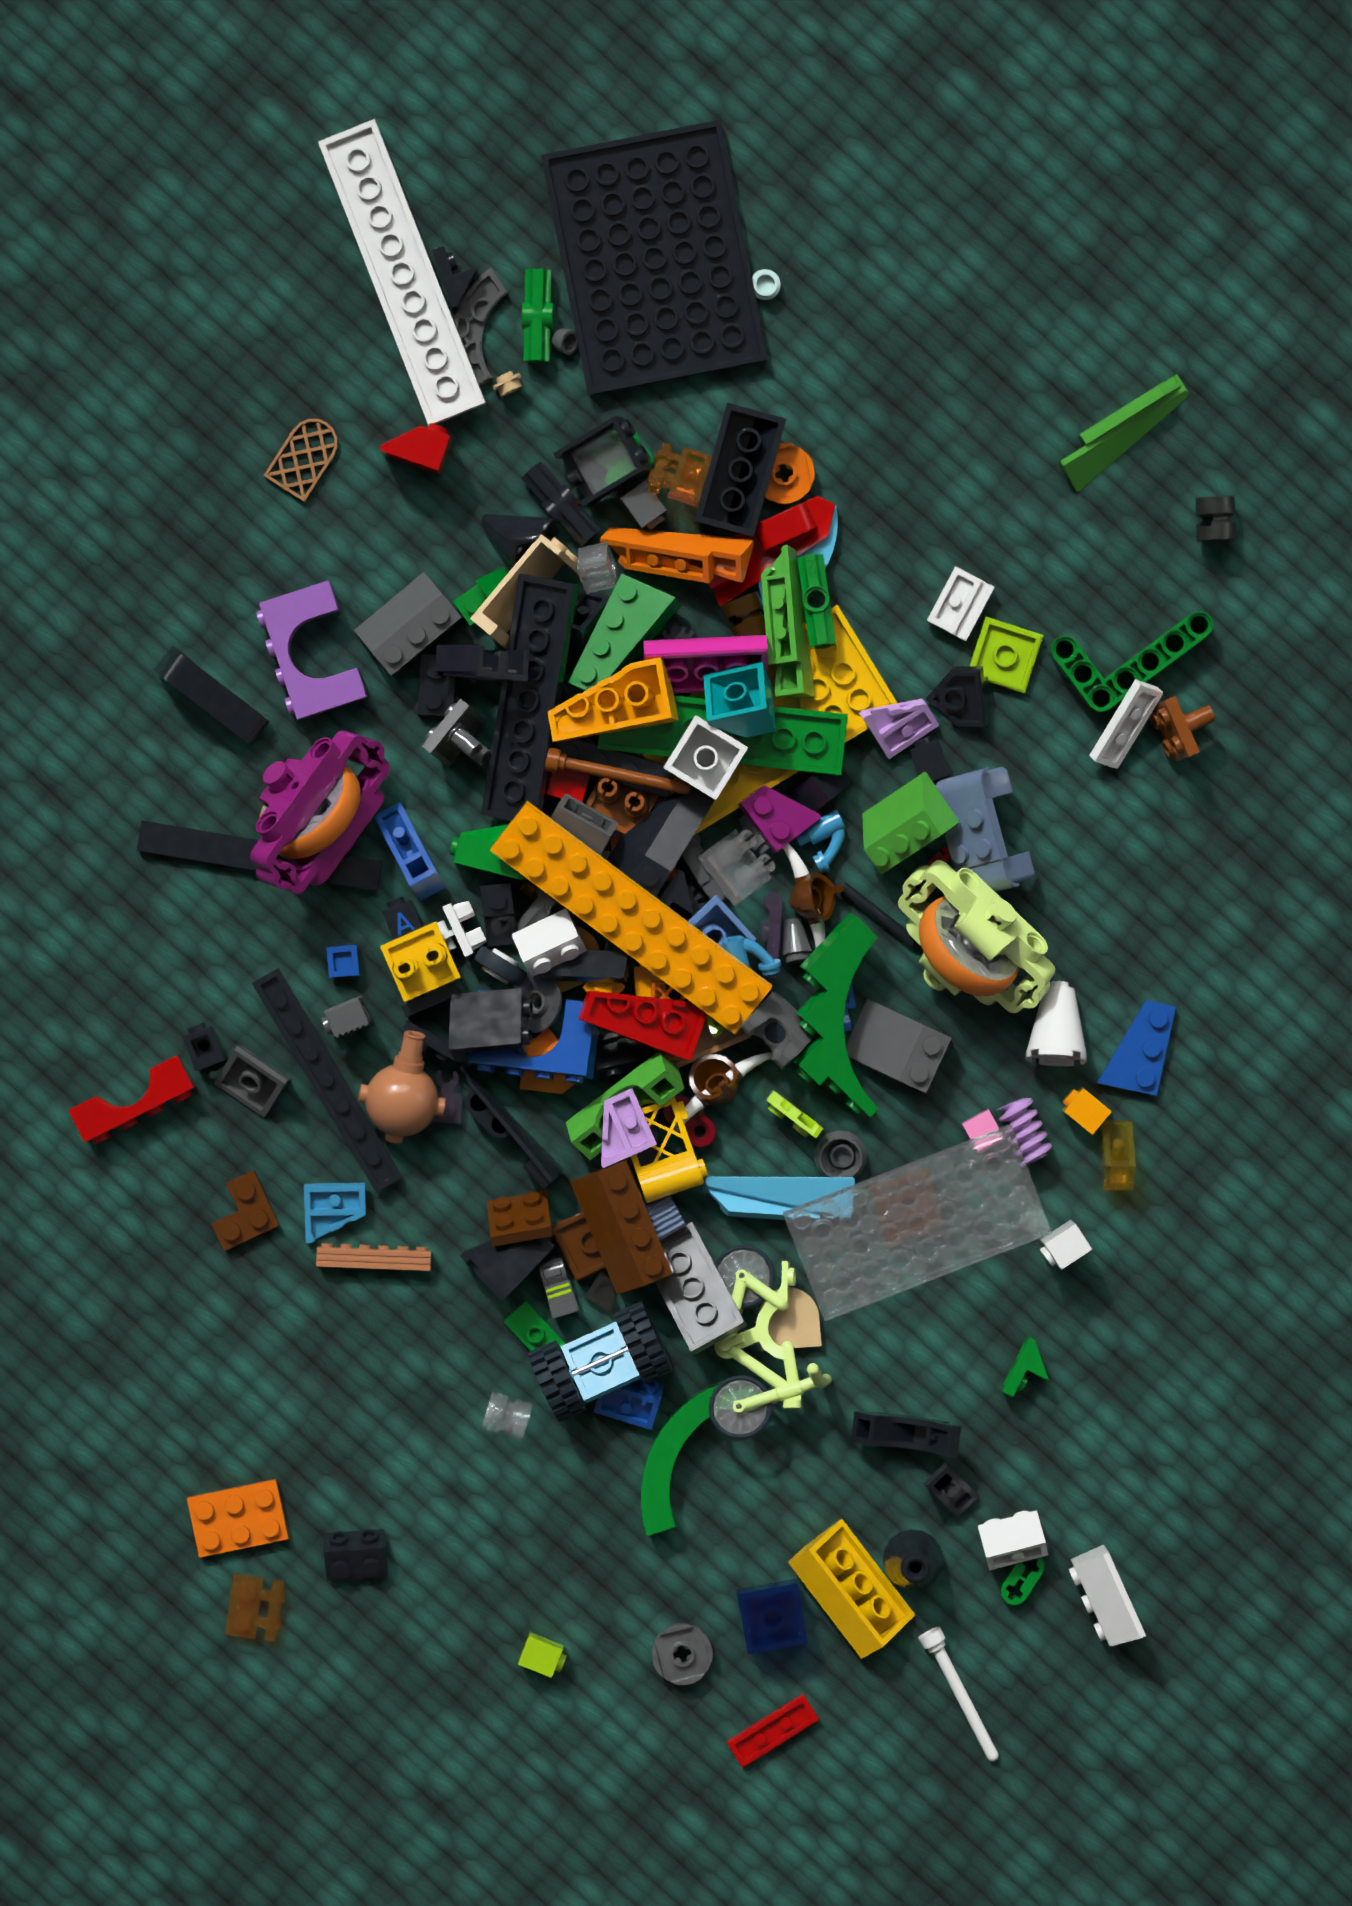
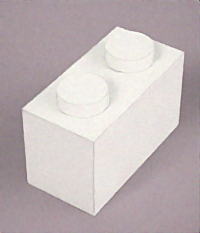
(549, 942)
(1064, 1245)
(1012, 1539)

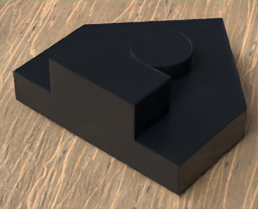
(963, 697)

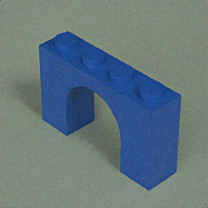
(571, 1056)

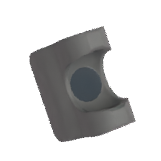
(779, 1027)

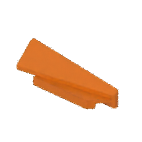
(680, 554)

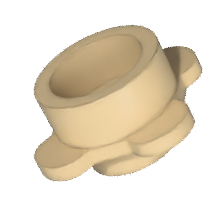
(507, 383)

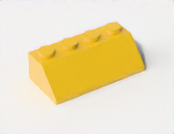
(851, 1589)

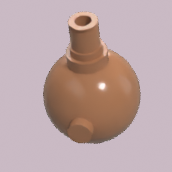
(402, 1096)

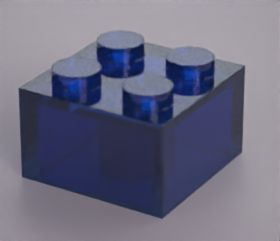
(772, 1616)

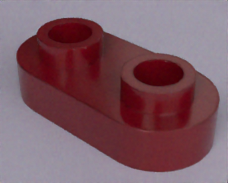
(696, 1120)

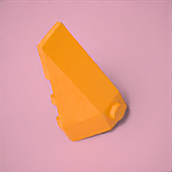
(625, 701)

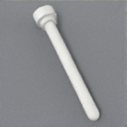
(934, 1642)

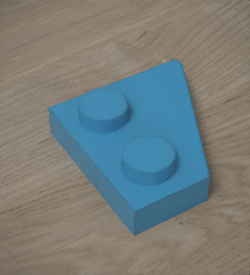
(331, 1206)

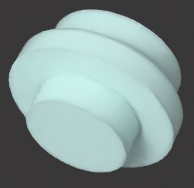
(765, 284)

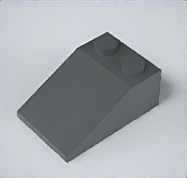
(897, 1045)

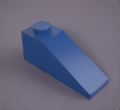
(409, 852)

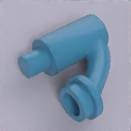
(826, 826)
(740, 946)

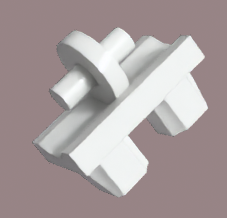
(455, 915)

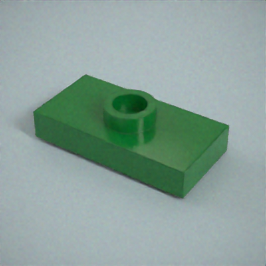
(531, 1327)

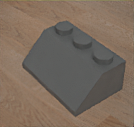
(408, 624)

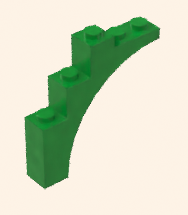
(832, 969)

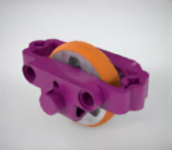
(317, 810)

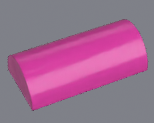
(693, 657)

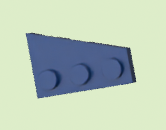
(1142, 1052)

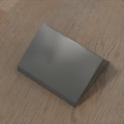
(252, 1080)

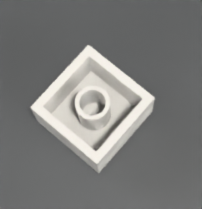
(705, 757)

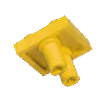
(420, 961)

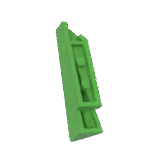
(1121, 430)

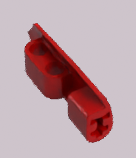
(796, 527)

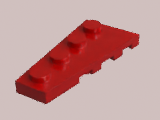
(652, 1021)

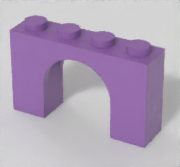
(283, 618)

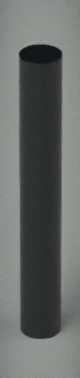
(877, 914)

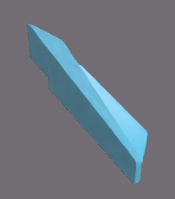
(769, 1195)

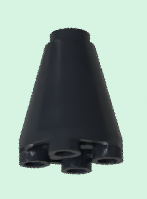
(912, 1547)

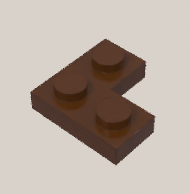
(254, 1212)

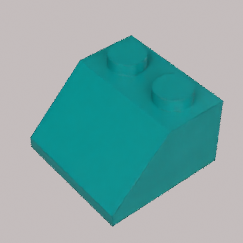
(740, 700)

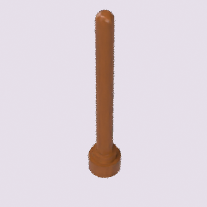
(559, 761)

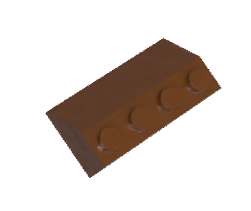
(622, 1227)

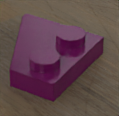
(777, 816)

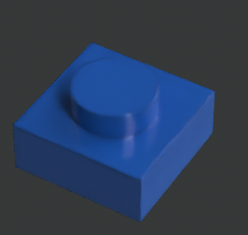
(343, 961)

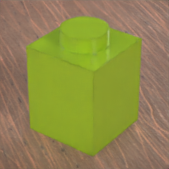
(542, 1655)

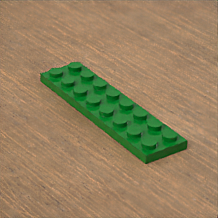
(801, 740)

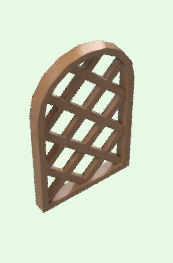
(308, 450)

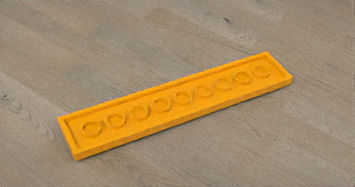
(630, 917)

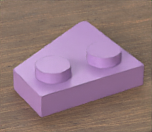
(899, 724)
(624, 1128)

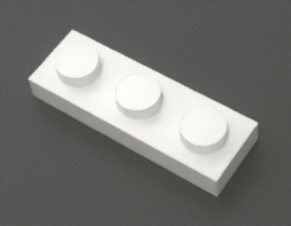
(1126, 724)

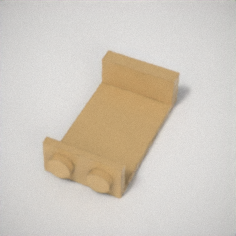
(541, 560)

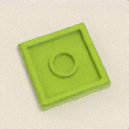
(1006, 654)

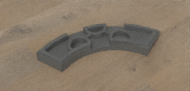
(472, 317)

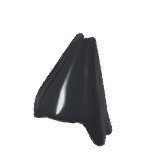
(516, 533)

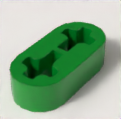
(1027, 1583)

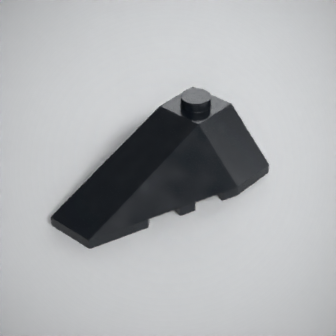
(658, 840)

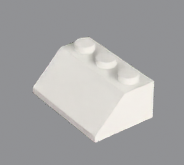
(1106, 1597)

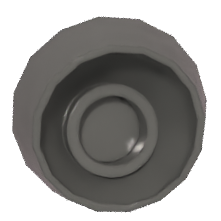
(840, 1155)

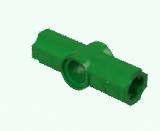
(537, 316)
(818, 620)

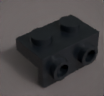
(355, 1554)

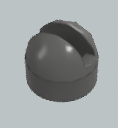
(565, 341)

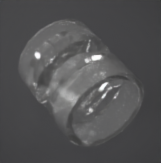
(507, 1416)

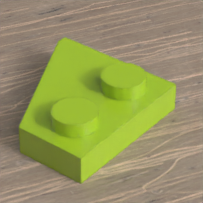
(803, 1123)

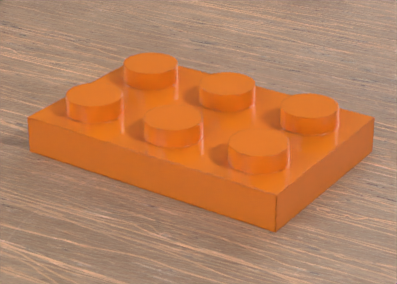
(238, 1518)

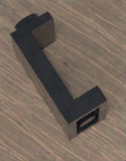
(489, 1022)

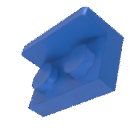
(632, 1403)

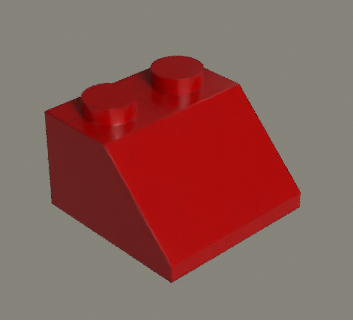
(421, 447)

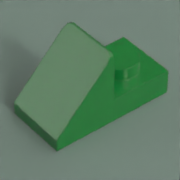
(474, 598)
(1027, 1359)

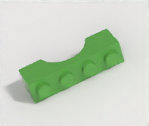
(652, 1082)

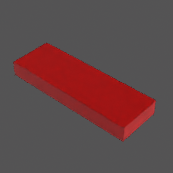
(772, 1730)

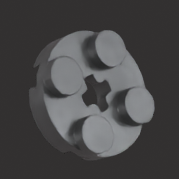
(697, 1662)

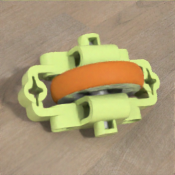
(974, 939)

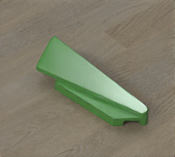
(787, 627)

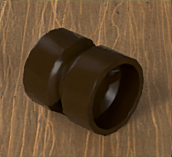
(746, 615)

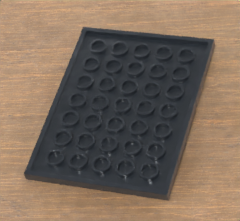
(654, 257)

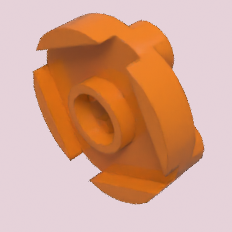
(798, 483)

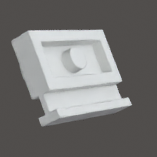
(960, 603)

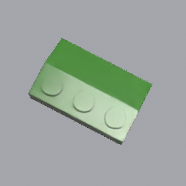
(905, 822)

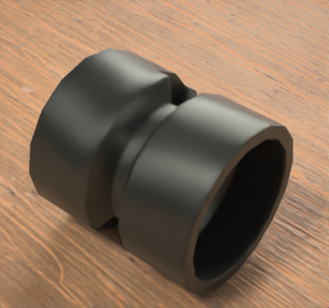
(1215, 519)

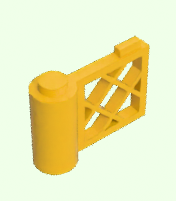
(674, 1172)

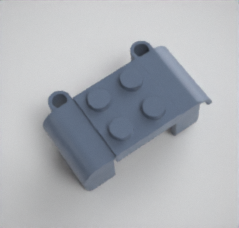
(977, 838)

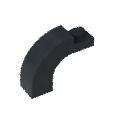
(906, 1432)

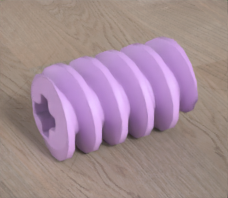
(1025, 1129)

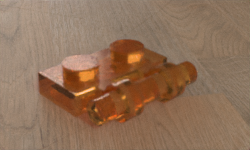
(688, 479)
(245, 1607)

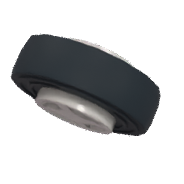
(500, 966)

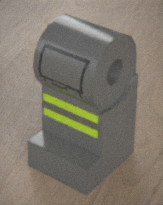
(558, 1287)

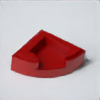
(943, 855)

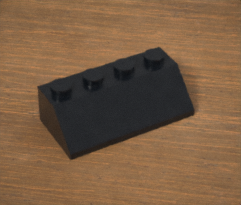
(740, 470)

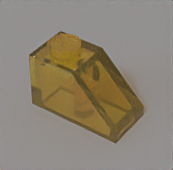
(1117, 1155)

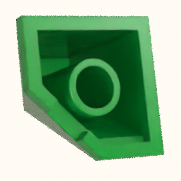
(474, 851)

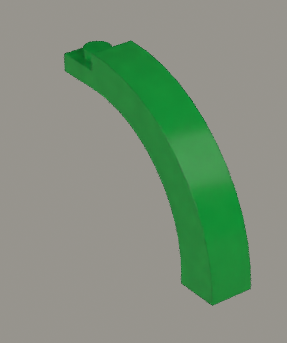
(657, 1472)

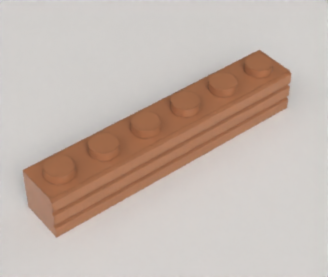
(373, 1258)

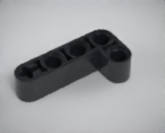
(211, 695)

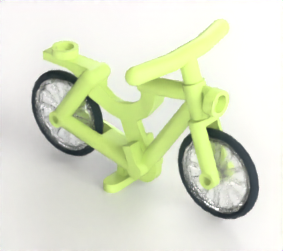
(742, 1404)

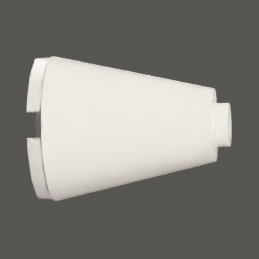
(1057, 1029)

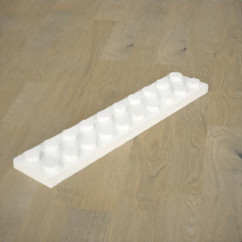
(402, 272)

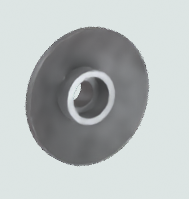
(551, 999)

